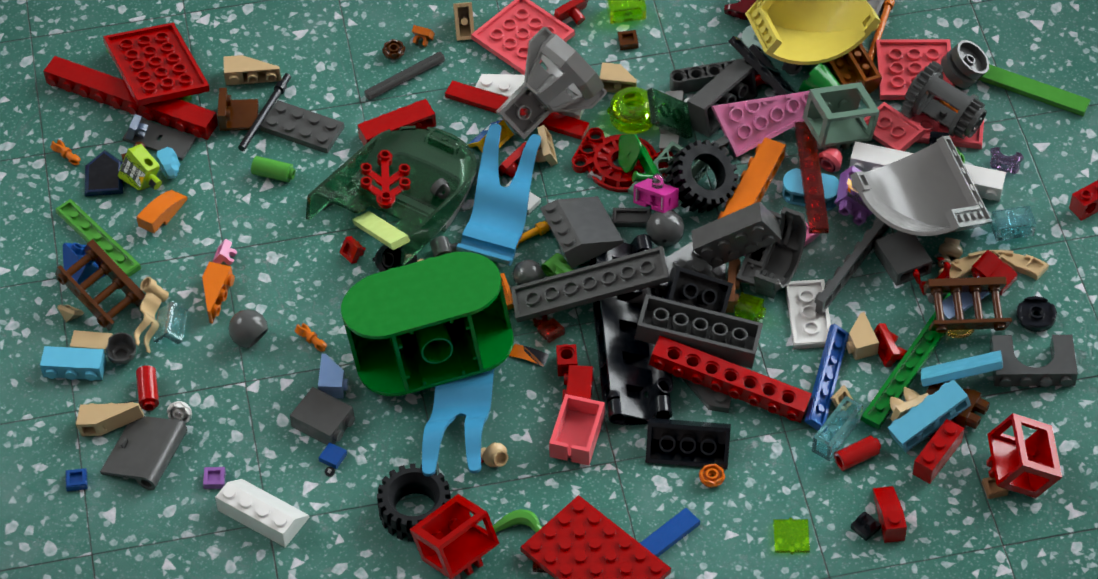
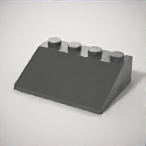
(581, 228)

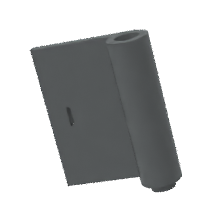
(145, 450)

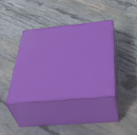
(214, 477)

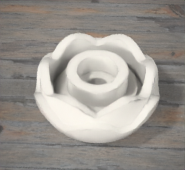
(179, 410)

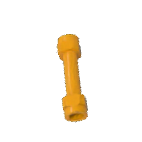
(540, 228)

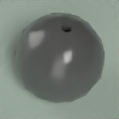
(665, 228)
(247, 327)

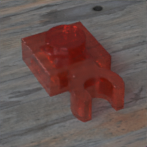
(549, 329)

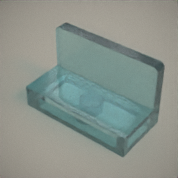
(171, 323)

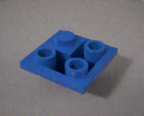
(71, 255)

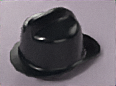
(388, 258)

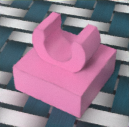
(223, 252)

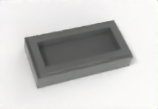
(631, 217)

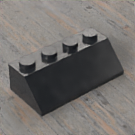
(687, 443)

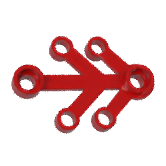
(386, 197)

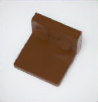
(236, 113)

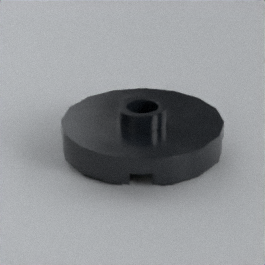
(1038, 306)

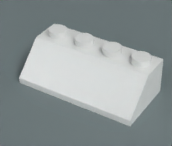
(260, 511)

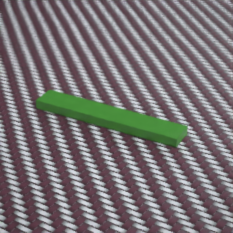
(1036, 90)
(89, 230)

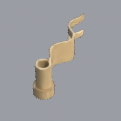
(149, 307)

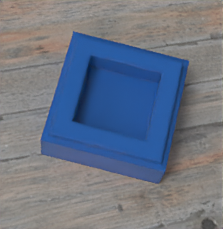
(332, 455)
(76, 479)

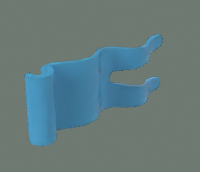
(497, 210)
(462, 397)

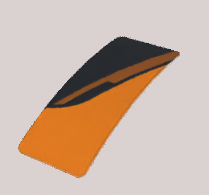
(529, 354)

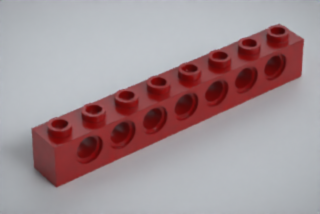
(740, 378)

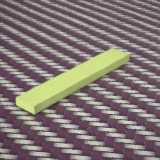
(381, 230)

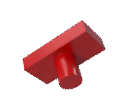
(571, 9)

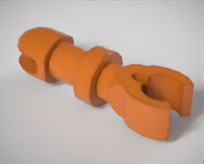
(65, 152)
(311, 337)

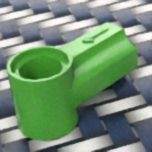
(555, 265)

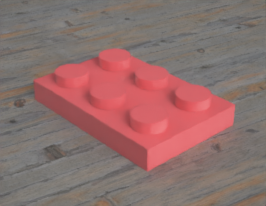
(895, 129)

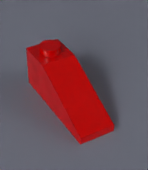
(890, 514)

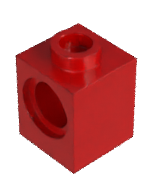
(565, 355)

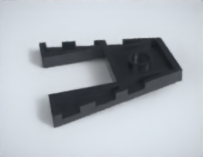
(763, 66)

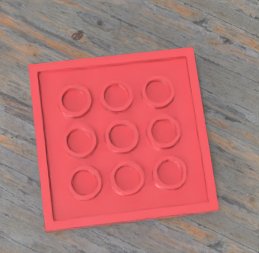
(512, 29)
(903, 60)

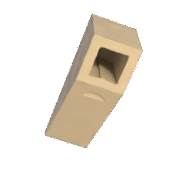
(247, 70)
(104, 418)

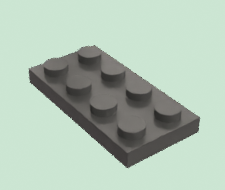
(302, 126)

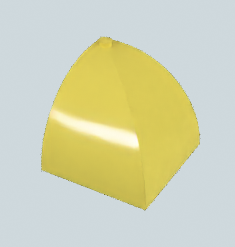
(811, 29)

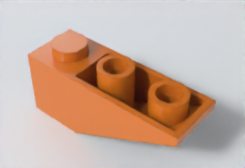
(216, 283)

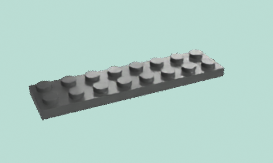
(590, 284)

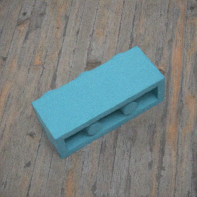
(73, 363)

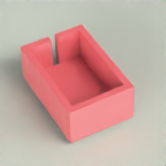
(577, 429)

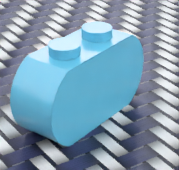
(793, 190)

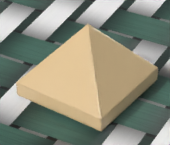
(69, 312)
(839, 395)

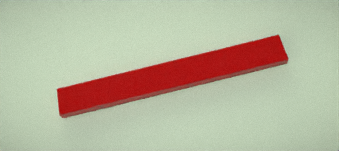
(491, 102)

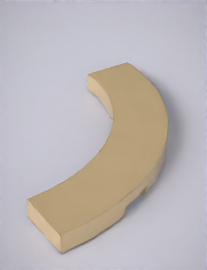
(1019, 263)

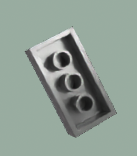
(731, 85)
(736, 235)

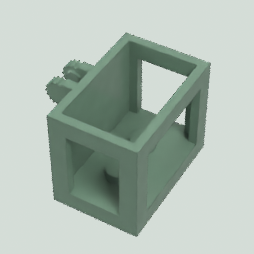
(835, 116)

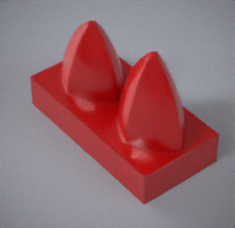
(510, 164)
(887, 348)

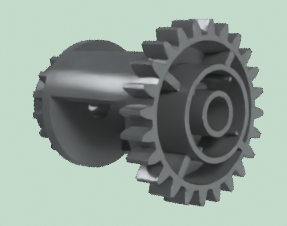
(930, 84)

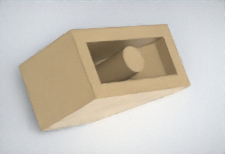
(463, 20)
(616, 77)
(862, 339)

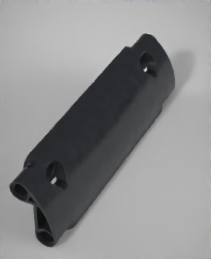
(622, 359)

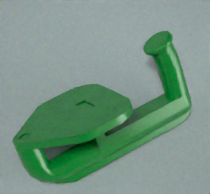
(630, 152)

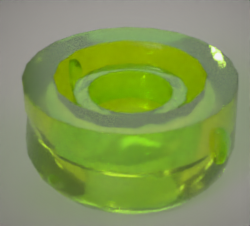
(630, 119)

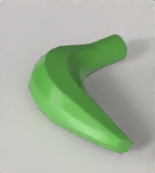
(518, 517)

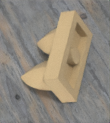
(547, 150)
(900, 407)

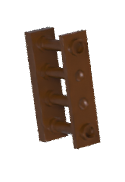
(106, 267)
(975, 286)

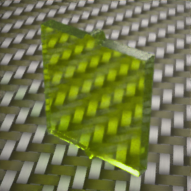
(791, 536)

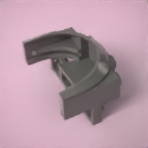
(776, 264)

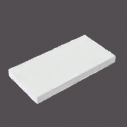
(807, 326)

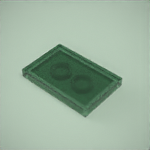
(669, 113)

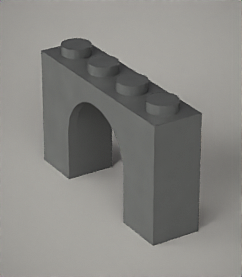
(1059, 372)

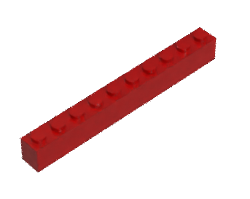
(114, 92)

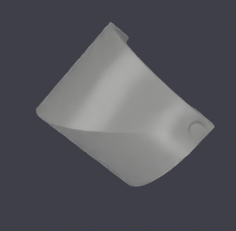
(924, 192)

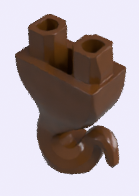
(967, 416)

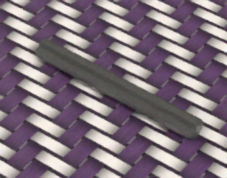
(404, 75)

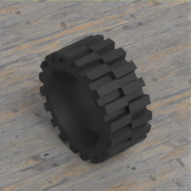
(689, 191)
(402, 484)

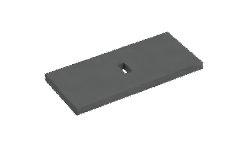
(177, 140)

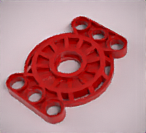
(602, 158)

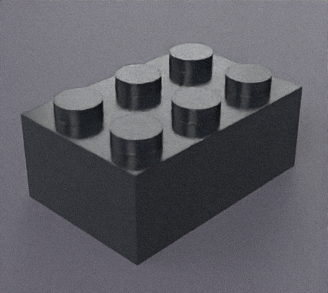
(698, 290)

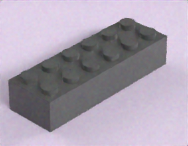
(699, 328)

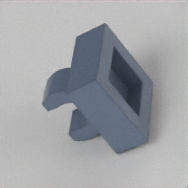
(136, 128)

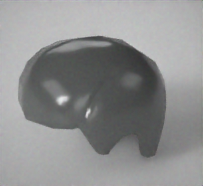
(527, 271)
(121, 348)

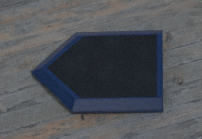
(102, 175)

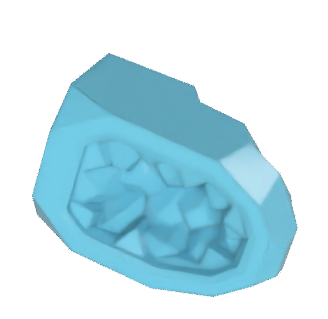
(168, 162)

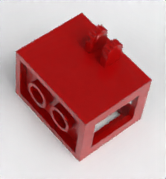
(1023, 464)
(452, 539)

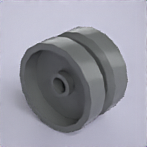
(965, 64)

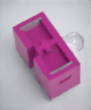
(656, 193)

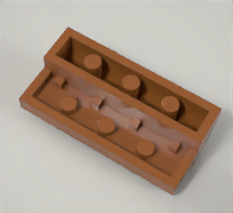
(856, 68)

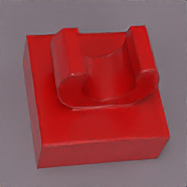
(352, 249)

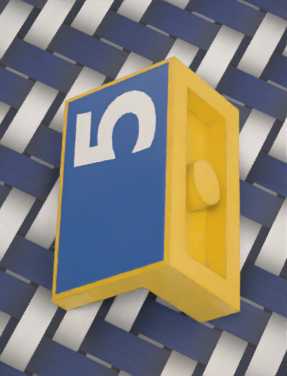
(505, 135)

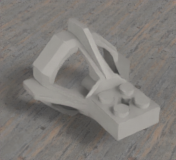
(545, 89)

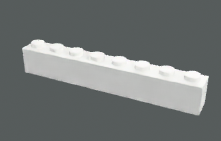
(870, 157)

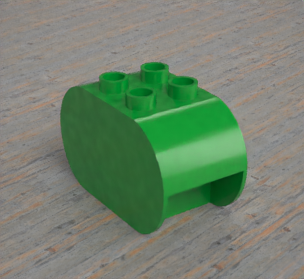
(427, 323)

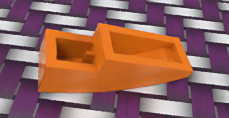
(160, 210)

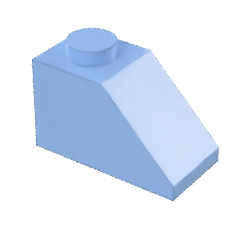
(332, 378)

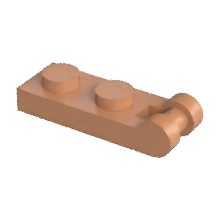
(733, 270)

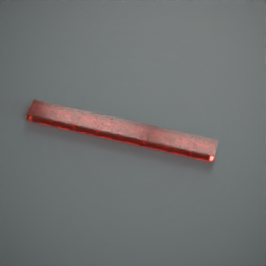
(811, 179)

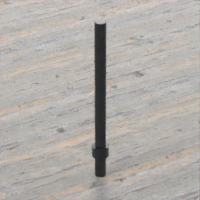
(279, 89)

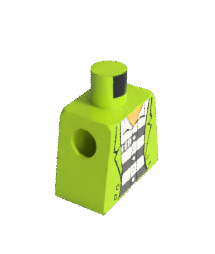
(140, 169)

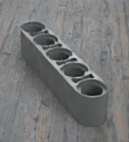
(696, 77)

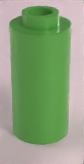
(273, 169)

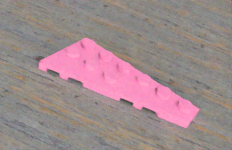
(753, 120)

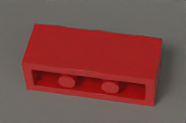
(938, 451)

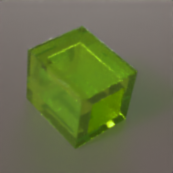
(750, 307)

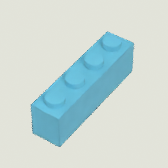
(929, 415)

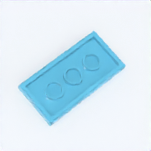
(961, 368)

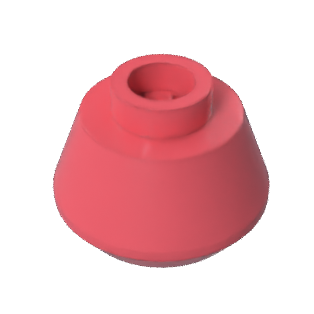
(831, 159)

